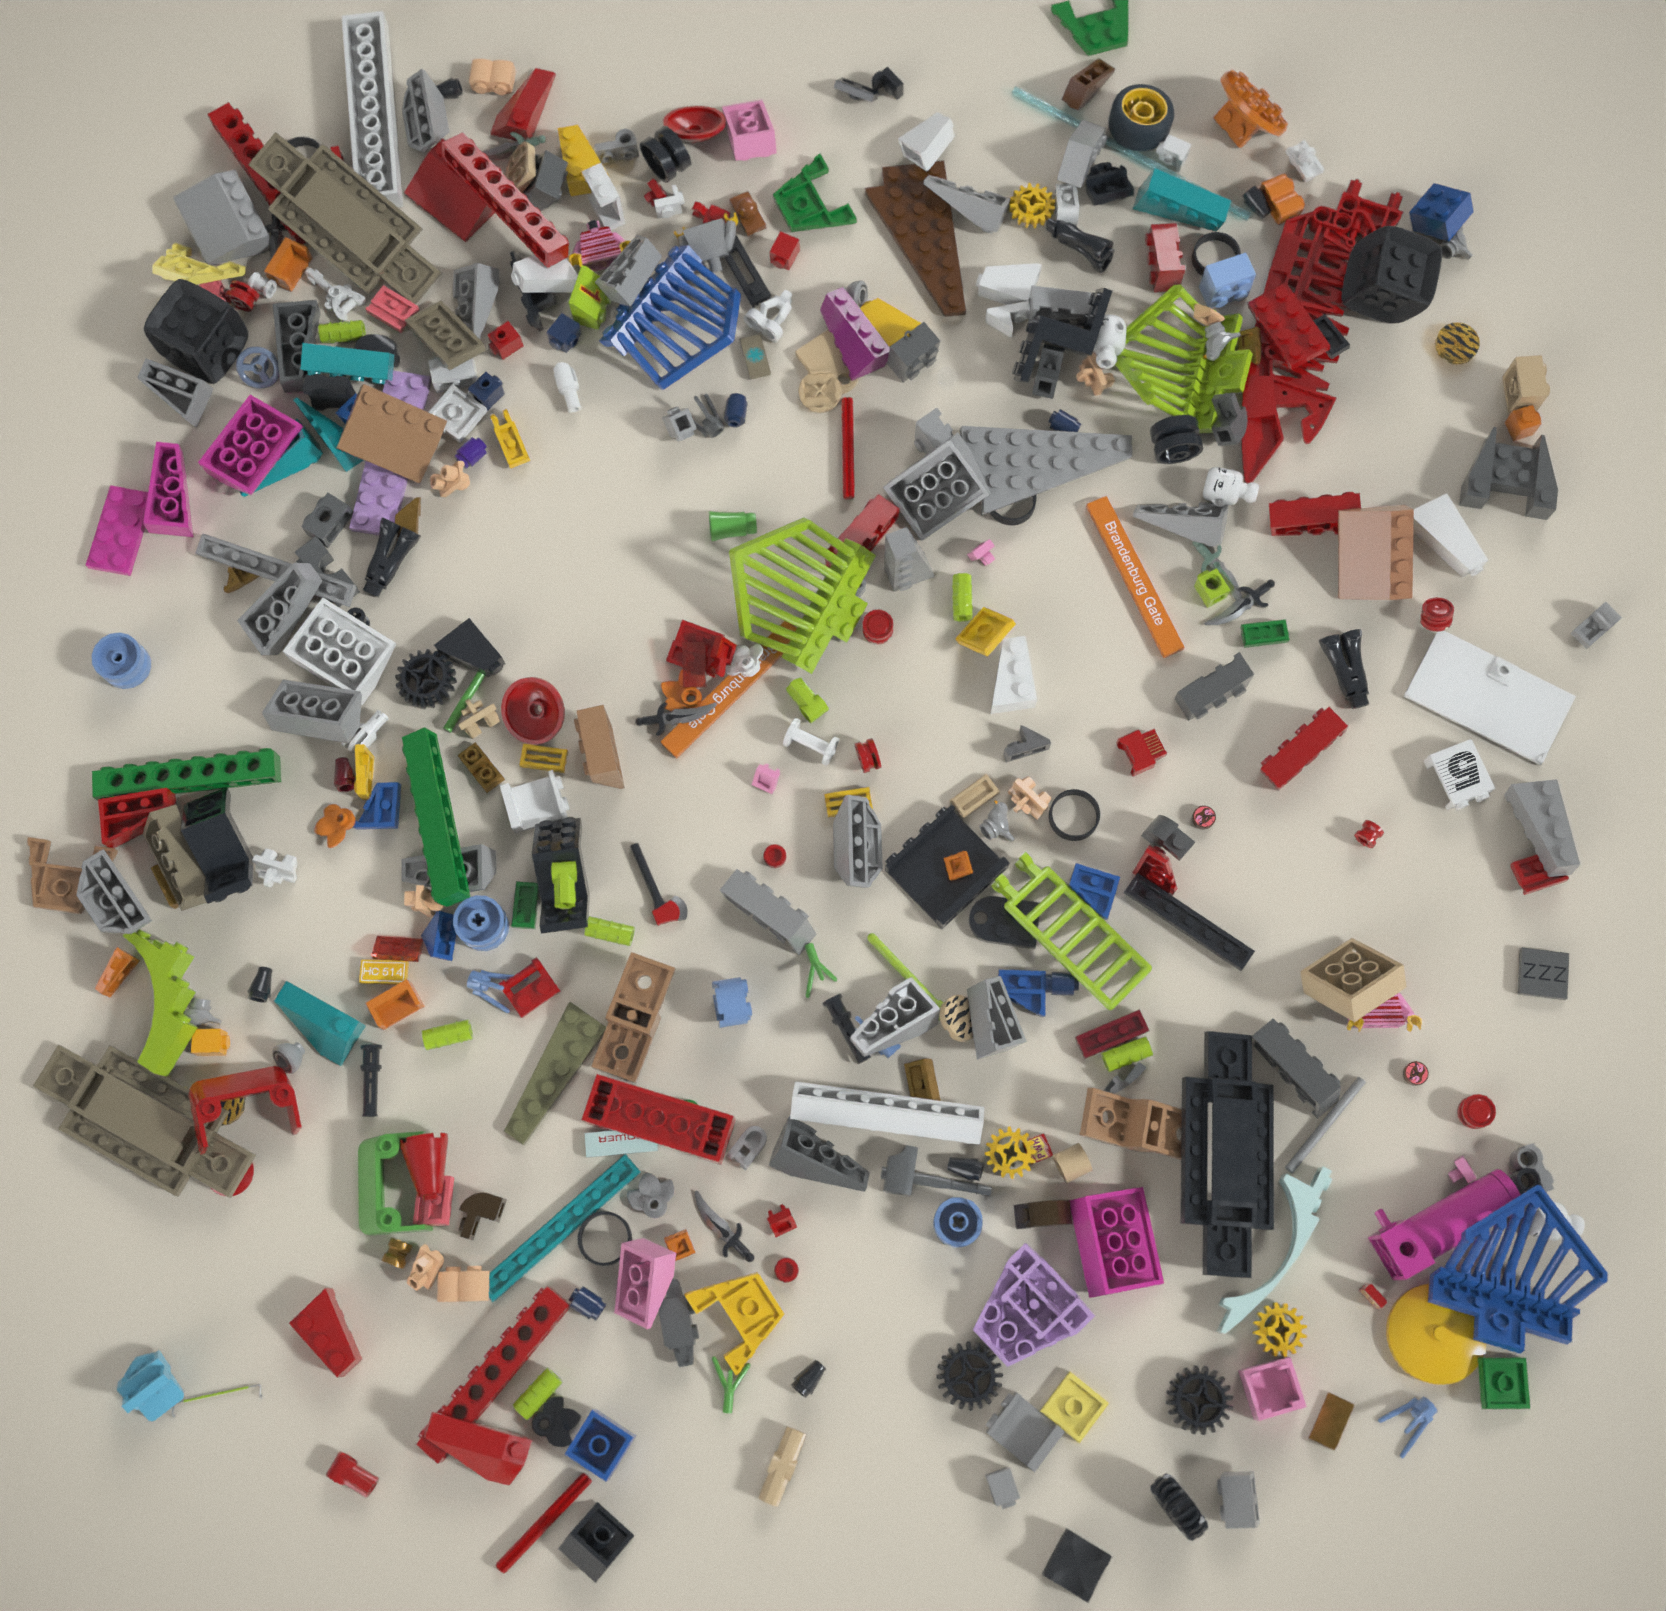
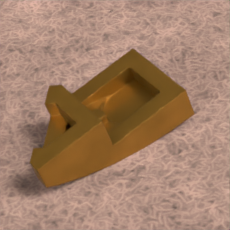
(1251, 340)
(409, 515)
(238, 579)

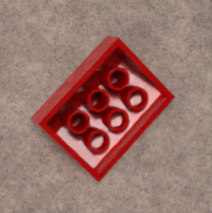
(447, 196)

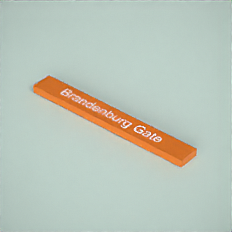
(1135, 577)
(725, 696)

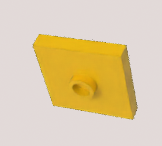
(985, 631)

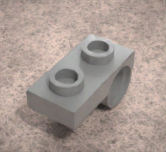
(616, 149)
(1596, 625)
(1535, 1162)

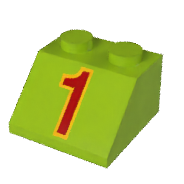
(588, 301)

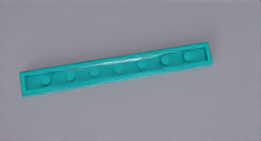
(561, 1226)

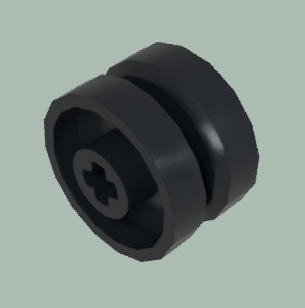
(665, 154)
(1176, 439)

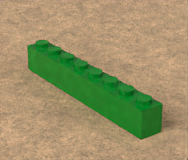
(435, 817)

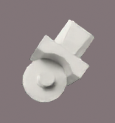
(1305, 161)
(274, 870)

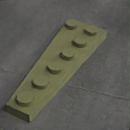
(562, 1058)

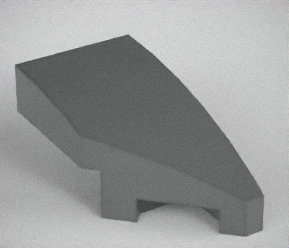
(1118, 1084)

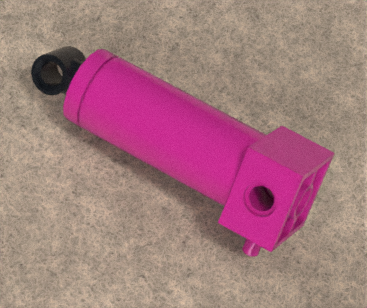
(1441, 1224)

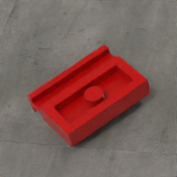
(1532, 875)

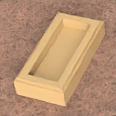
(974, 796)

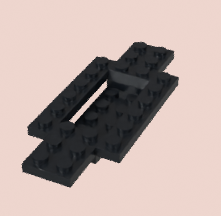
(1239, 1154)

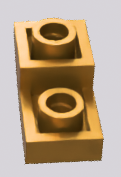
(481, 767)

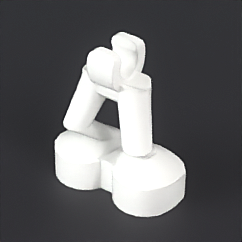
(770, 328)

